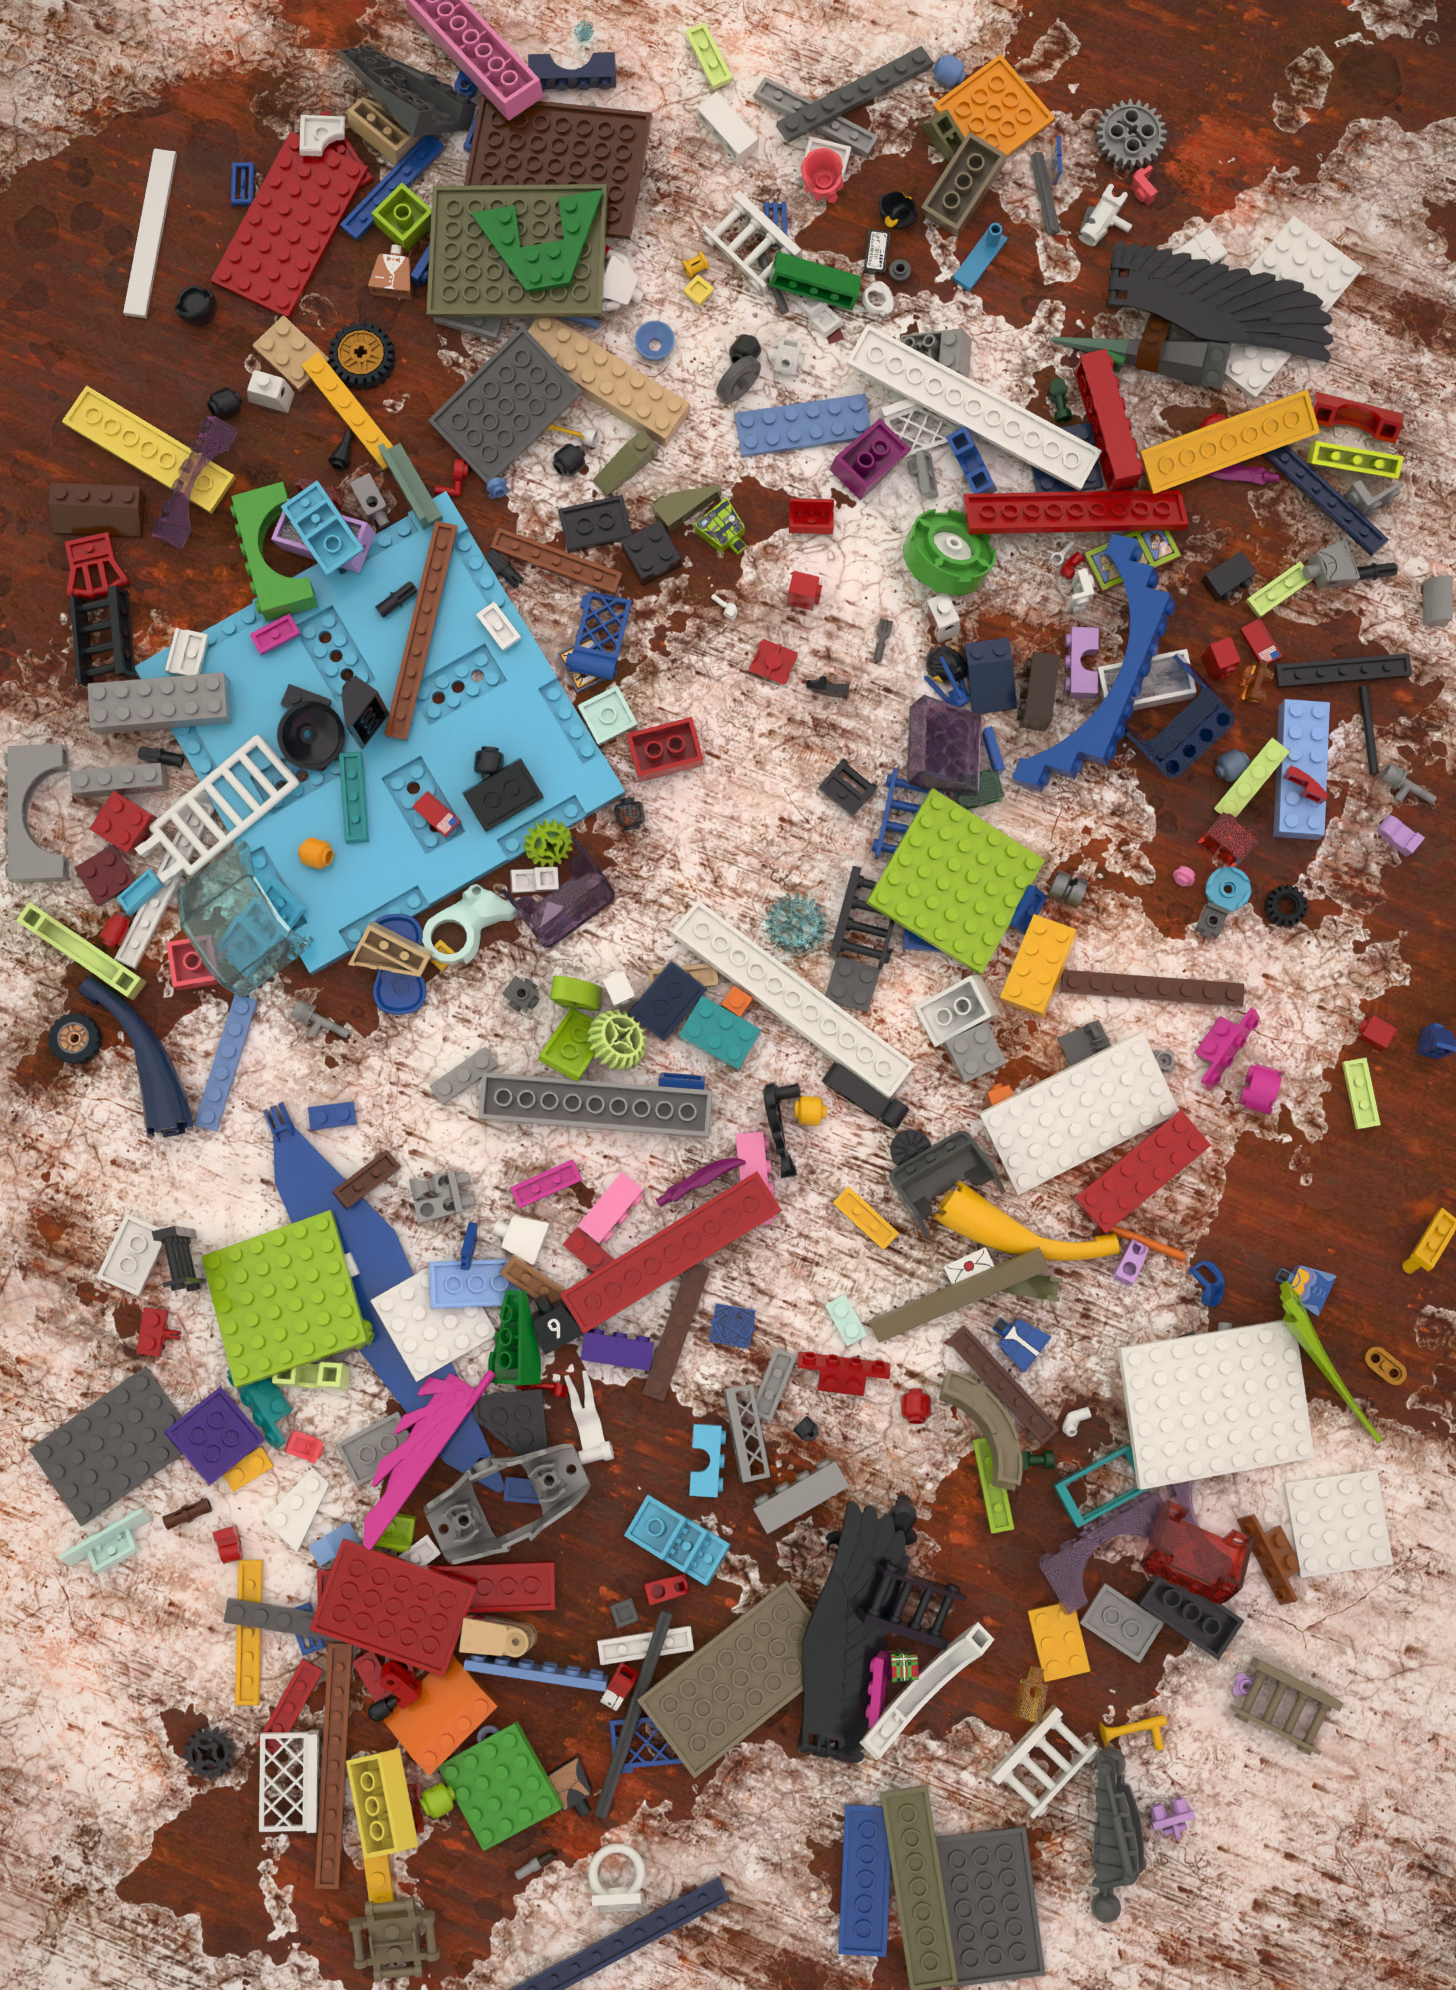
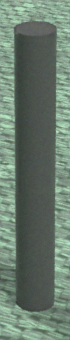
(776, 292)

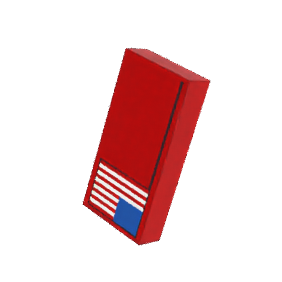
(1260, 642)
(436, 814)

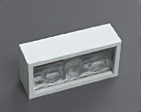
(1163, 685)

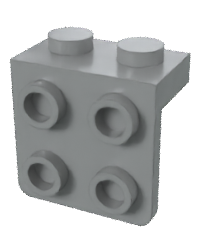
(1365, 503)

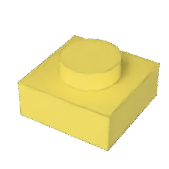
(698, 290)

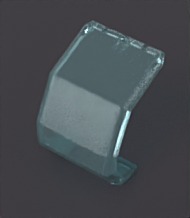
(236, 924)

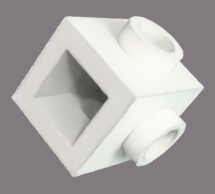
(788, 356)

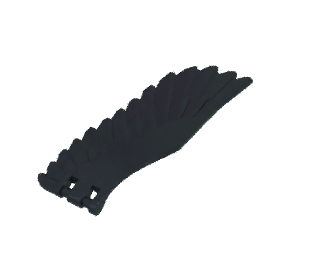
(1220, 301)
(839, 1645)

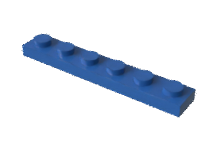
(405, 172)

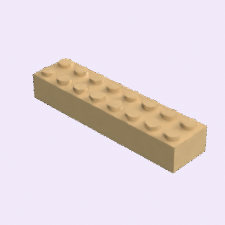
(613, 382)

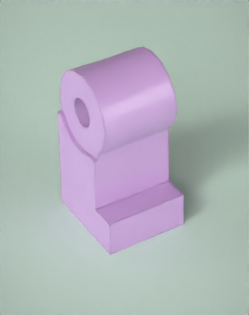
(1399, 835)
(1130, 1263)

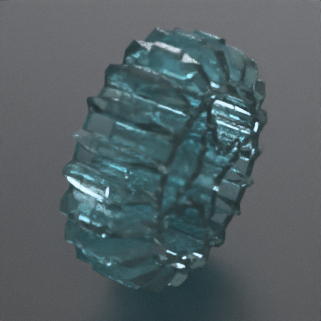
(805, 920)

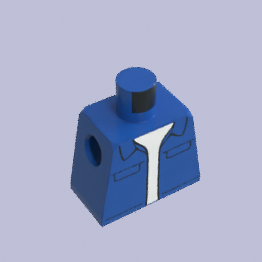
(1020, 1342)

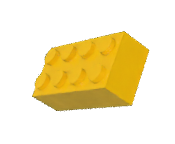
(1039, 966)

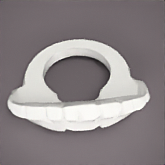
(882, 289)

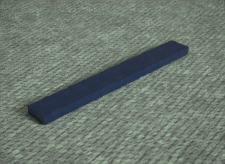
(1327, 499)

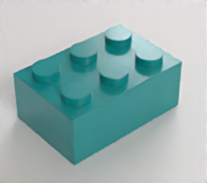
(719, 1033)

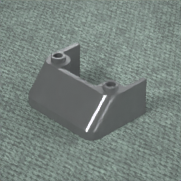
(939, 1170)

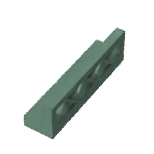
(410, 485)

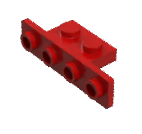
(843, 1373)

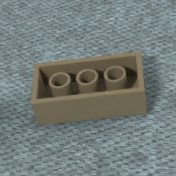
(963, 184)

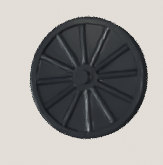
(907, 1145)

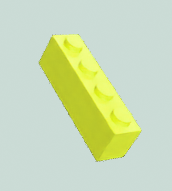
(1354, 459)

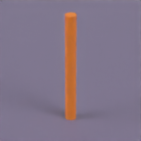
(1152, 1244)

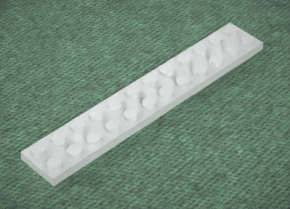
(974, 407)
(792, 999)

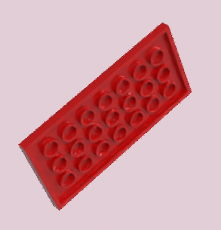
(289, 227)

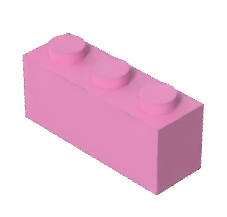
(611, 1208)

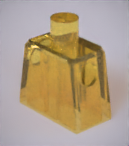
(1025, 1706)

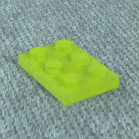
(568, 1047)

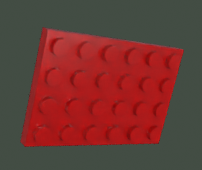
(393, 1607)

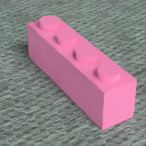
(752, 1149)

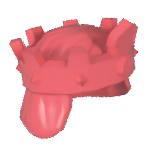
(822, 174)

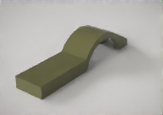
(1037, 1287)

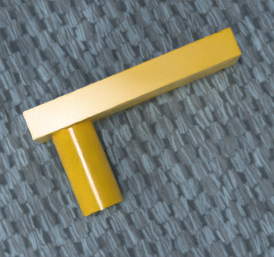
(1432, 1242)

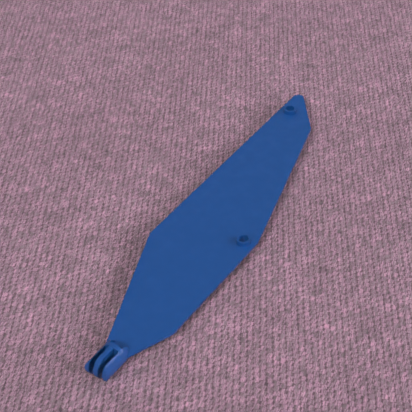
(306, 1189)

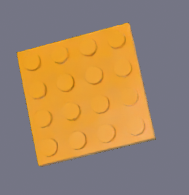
(997, 107)

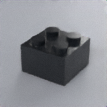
(651, 553)

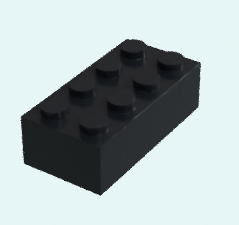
(1191, 1615)

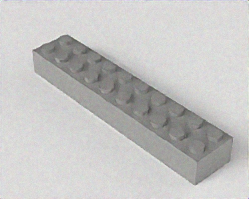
(595, 1105)

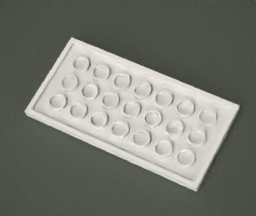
(1296, 256)
(1079, 1113)

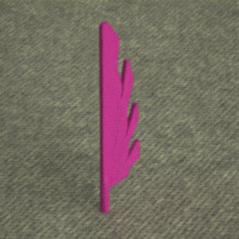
(414, 1457)

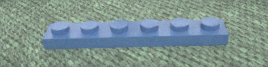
(226, 1063)

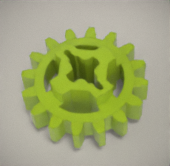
(540, 851)

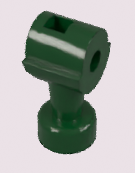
(1056, 394)
(1046, 1459)

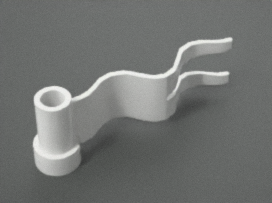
(588, 1424)

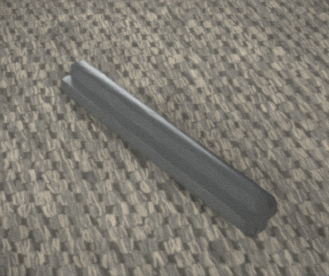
(1045, 193)

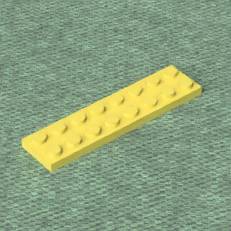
(143, 446)

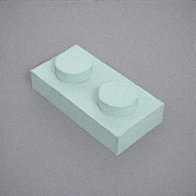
(846, 1320)

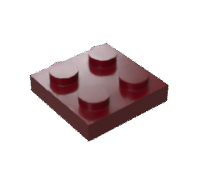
(105, 875)

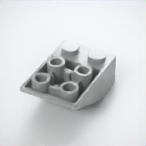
(947, 347)

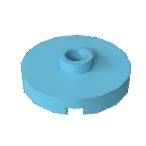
(1233, 878)

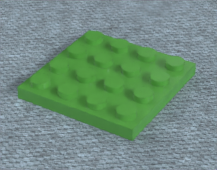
(500, 1786)

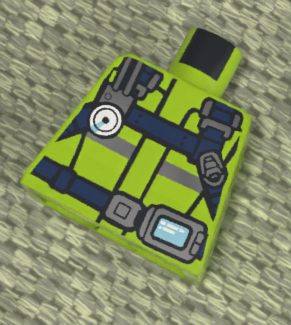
(722, 528)

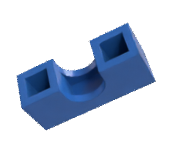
(971, 461)

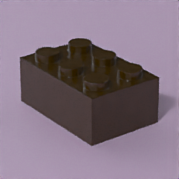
(1038, 691)

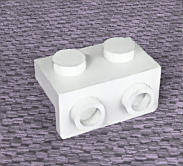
(1083, 591)

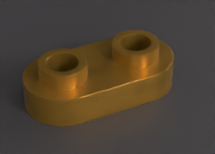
(1384, 1365)

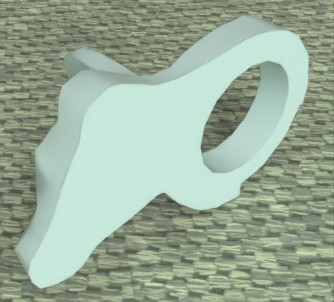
(474, 911)

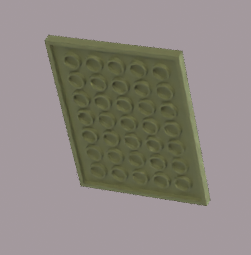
(474, 280)

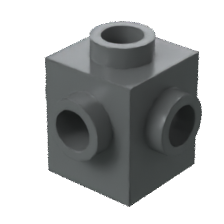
(518, 987)

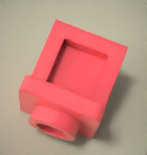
(1142, 187)
(304, 1446)

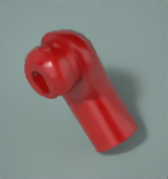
(1067, 569)

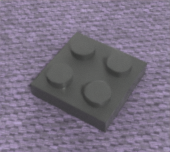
(852, 984)

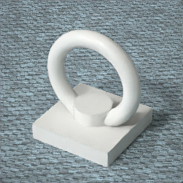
(616, 1898)

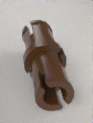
(187, 1513)

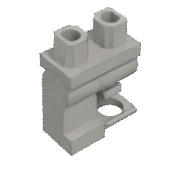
(448, 1196)

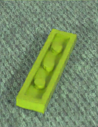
(995, 1498)

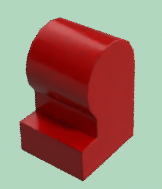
(228, 1544)

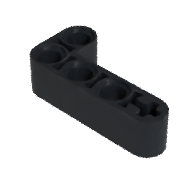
(887, 1111)

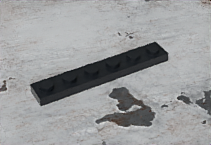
(1343, 670)

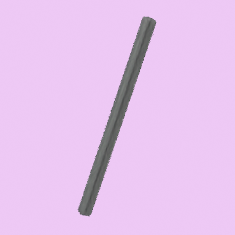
(633, 1714)

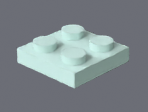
(607, 715)

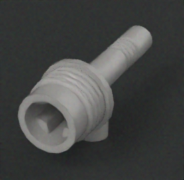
(1396, 776)
(304, 1012)

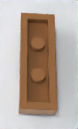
(530, 1279)

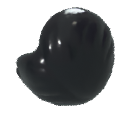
(196, 306)

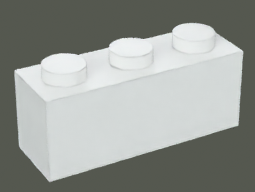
(728, 127)

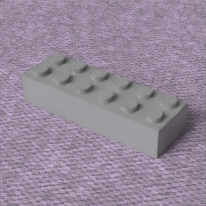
(159, 703)

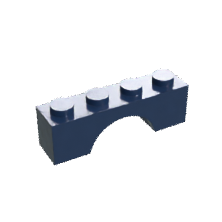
(597, 73)

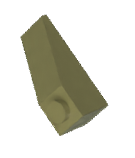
(944, 133)
(626, 463)
(682, 505)

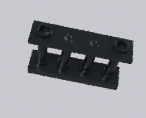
(121, 636)
(847, 923)
(179, 1257)
(912, 1629)

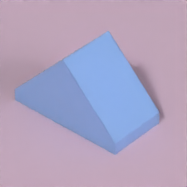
(328, 1546)

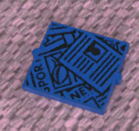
(732, 1325)

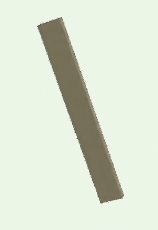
(959, 1294)

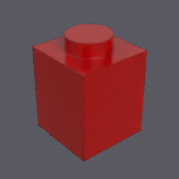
(1376, 1032)

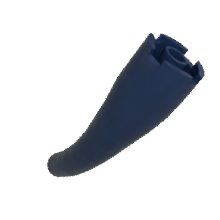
(161, 1089)

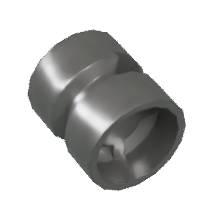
(1067, 889)

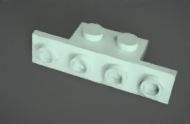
(110, 1544)

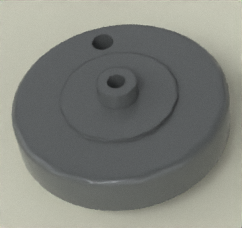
(738, 379)

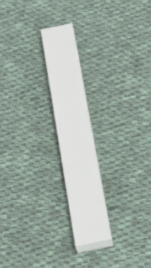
(150, 233)
(152, 911)

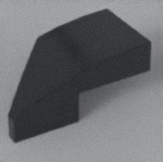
(832, 690)

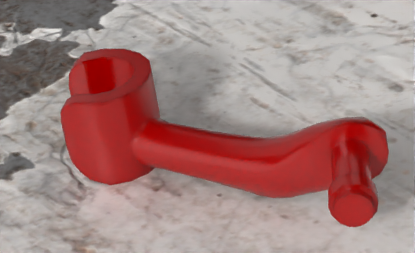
(558, 1389)

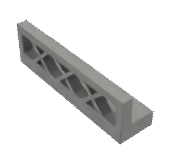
(737, 1433)

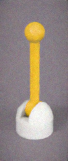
(587, 436)

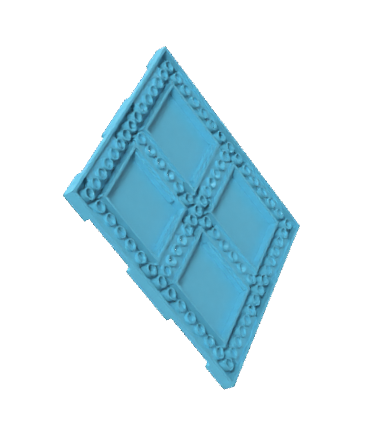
(512, 709)

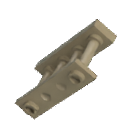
(1304, 1693)

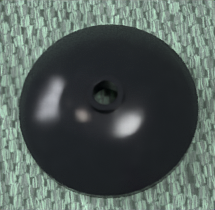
(325, 736)

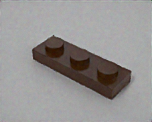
(366, 1179)

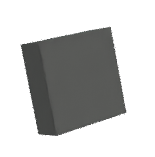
(624, 1612)

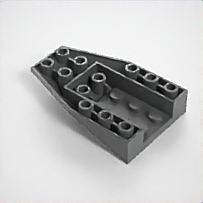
(409, 95)

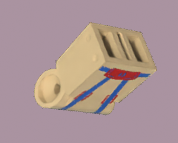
(496, 1636)

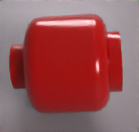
(916, 1406)

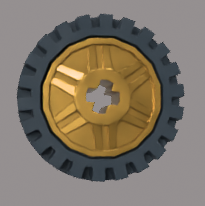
(374, 364)

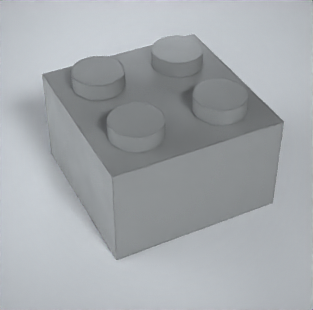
(974, 1053)

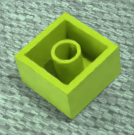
(403, 217)

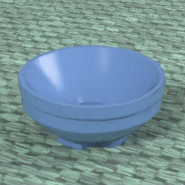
(654, 331)

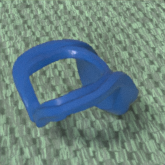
(1214, 1292)

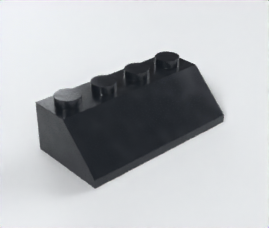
(362, 710)

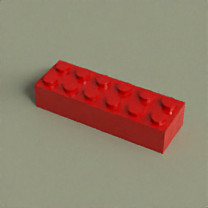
(1108, 420)
(1141, 1172)

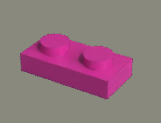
(275, 634)

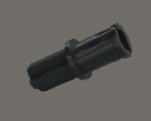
(504, 568)
(1376, 571)
(396, 599)
(161, 756)

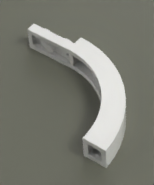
(917, 1693)

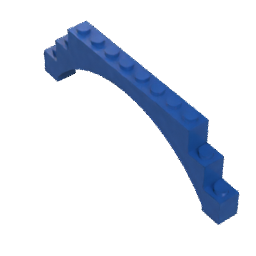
(1099, 735)

